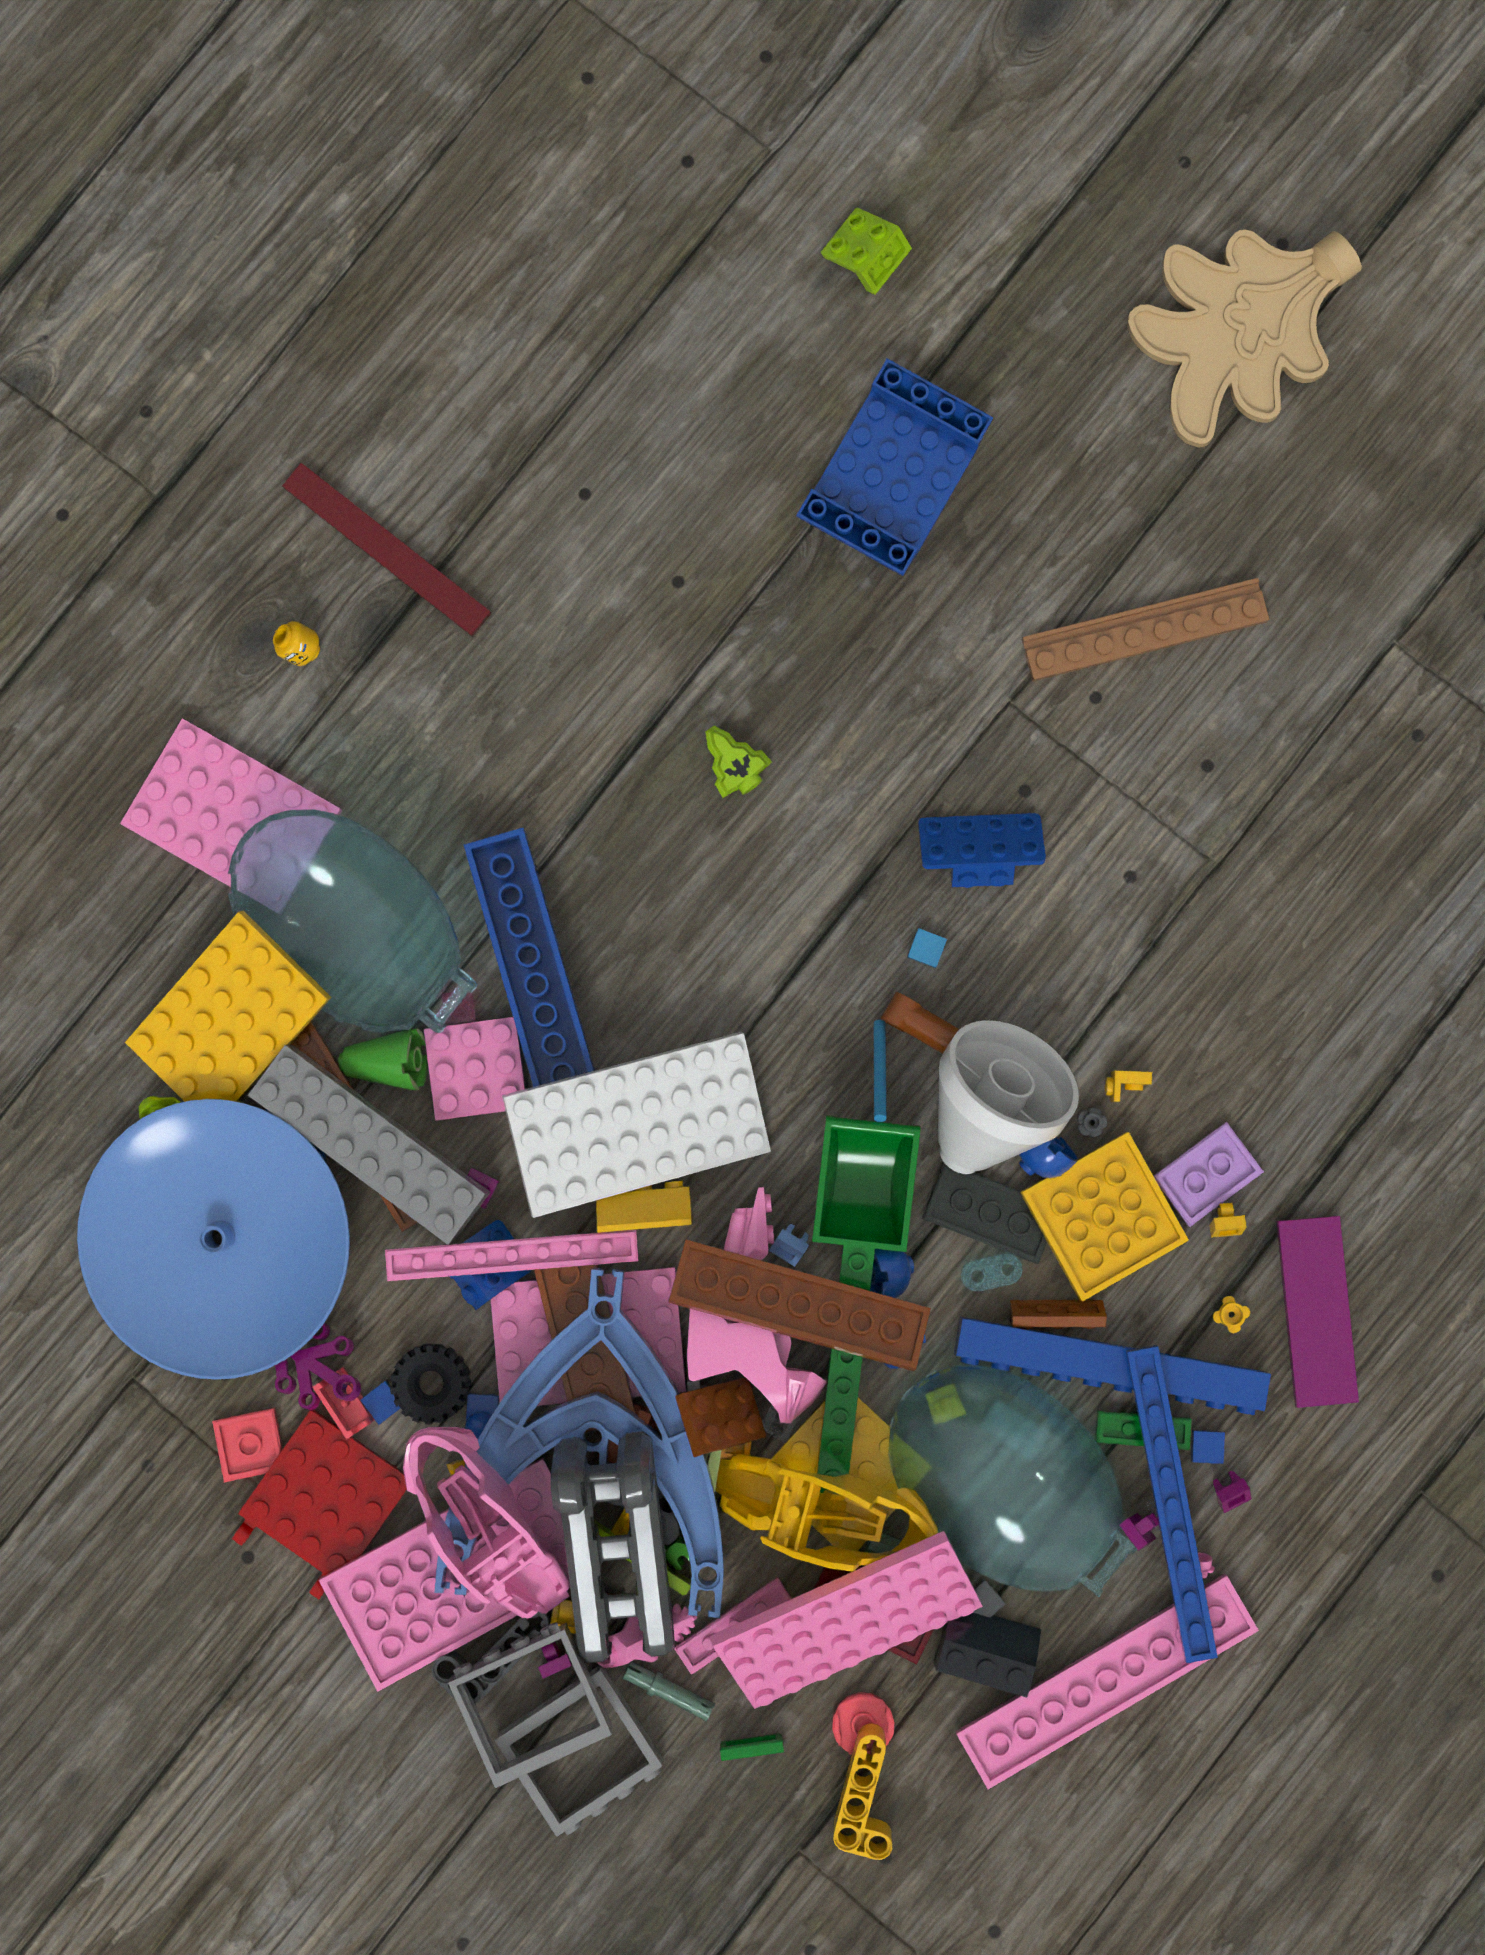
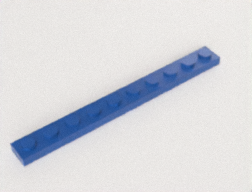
(1171, 1504)

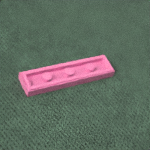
(697, 1648)

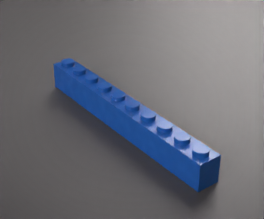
(1107, 1363)

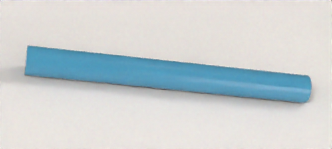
(879, 1034)

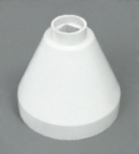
(1000, 1095)

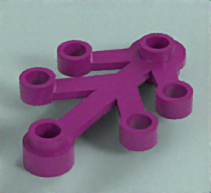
(307, 1361)

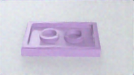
(1207, 1174)

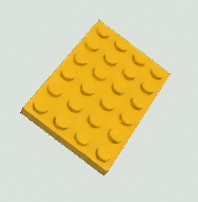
(228, 1015)

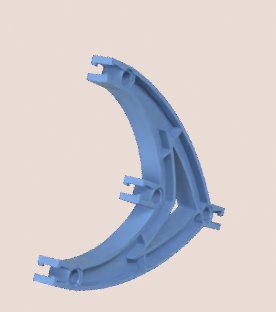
(684, 1480)

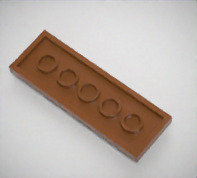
(564, 1298)

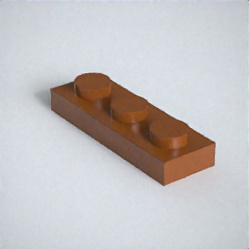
(1057, 1313)

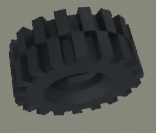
(417, 1403)

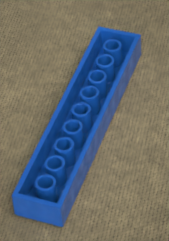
(529, 957)

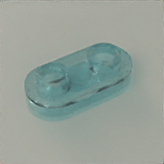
(991, 1272)

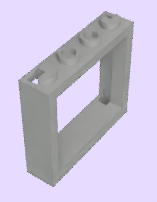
(553, 1706)
(551, 1751)

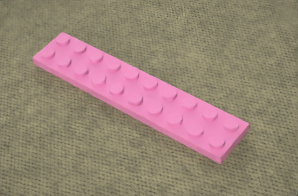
(1096, 1687)

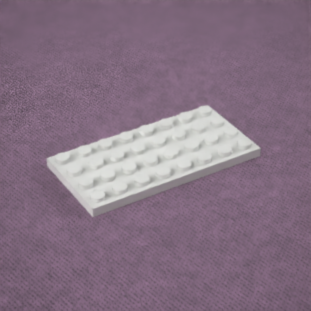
(636, 1124)

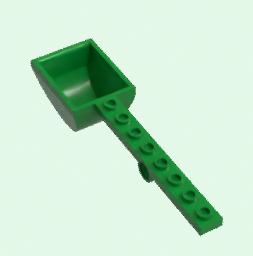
(864, 1207)

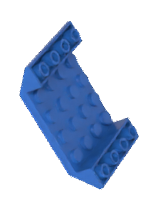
(896, 467)

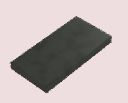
(985, 1213)

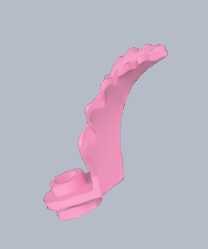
(628, 1643)

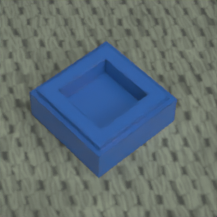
(380, 1402)
(1207, 1446)

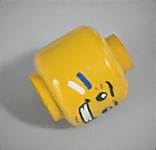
(296, 643)

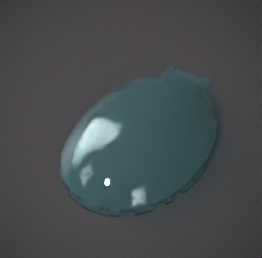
(351, 918)
(1009, 1478)

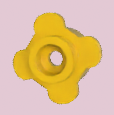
(1240, 1314)

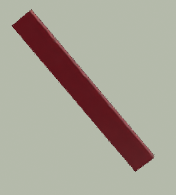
(386, 549)

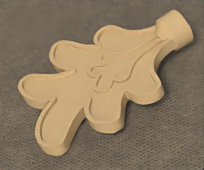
(1240, 326)

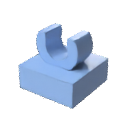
(789, 1246)

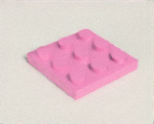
(473, 1067)

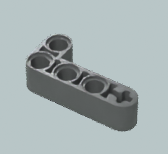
(488, 1680)

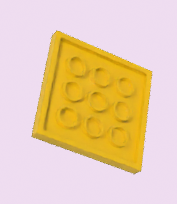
(1104, 1216)
(868, 1457)

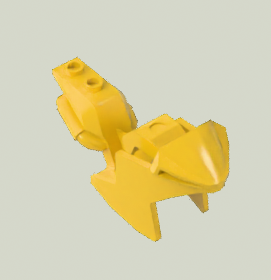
(786, 1500)

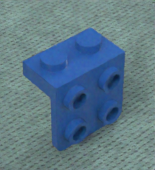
(481, 1288)

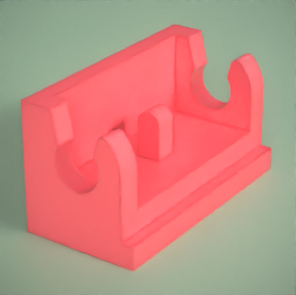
(348, 1415)

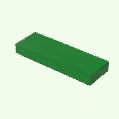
(1125, 1429)

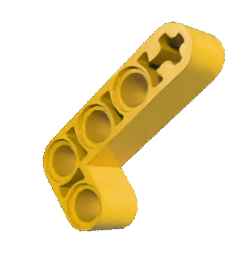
(863, 1788)

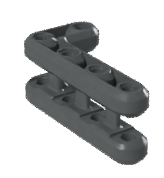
(574, 1494)

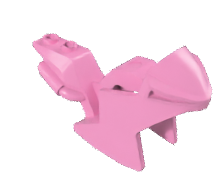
(758, 1354)
(509, 1564)

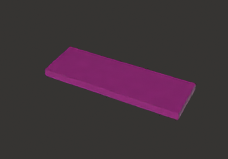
(1317, 1311)

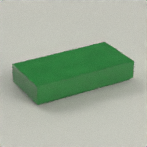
(751, 1747)

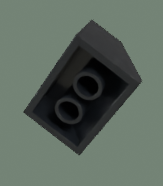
(990, 1652)

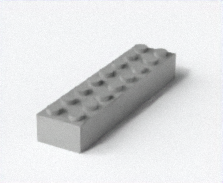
(369, 1144)

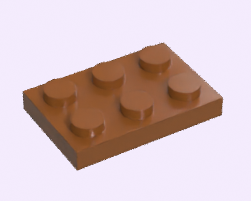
(720, 1416)

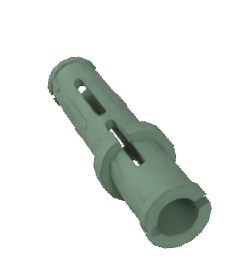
(667, 1690)

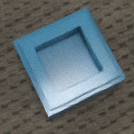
(927, 948)

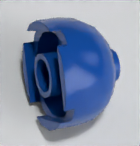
(1048, 1159)
(891, 1272)

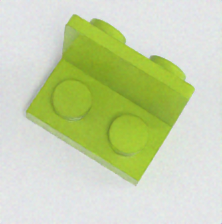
(868, 248)

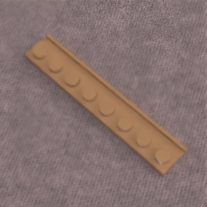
(1145, 629)

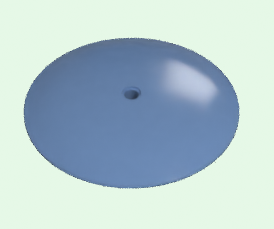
(153, 1249)

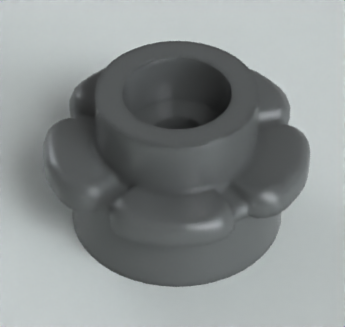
(1091, 1114)

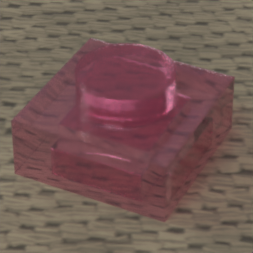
(465, 1010)

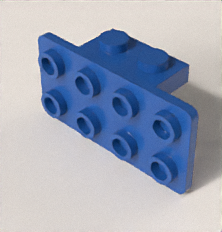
(981, 847)

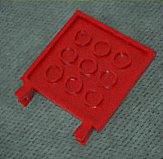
(323, 1497)

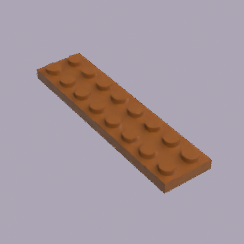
(799, 1305)

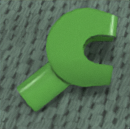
(675, 1551)

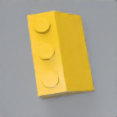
(645, 1208)

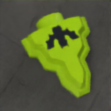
(734, 763)

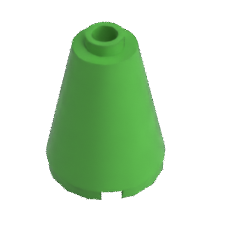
(388, 1060)

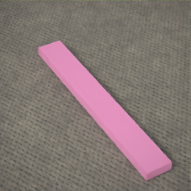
(511, 1255)

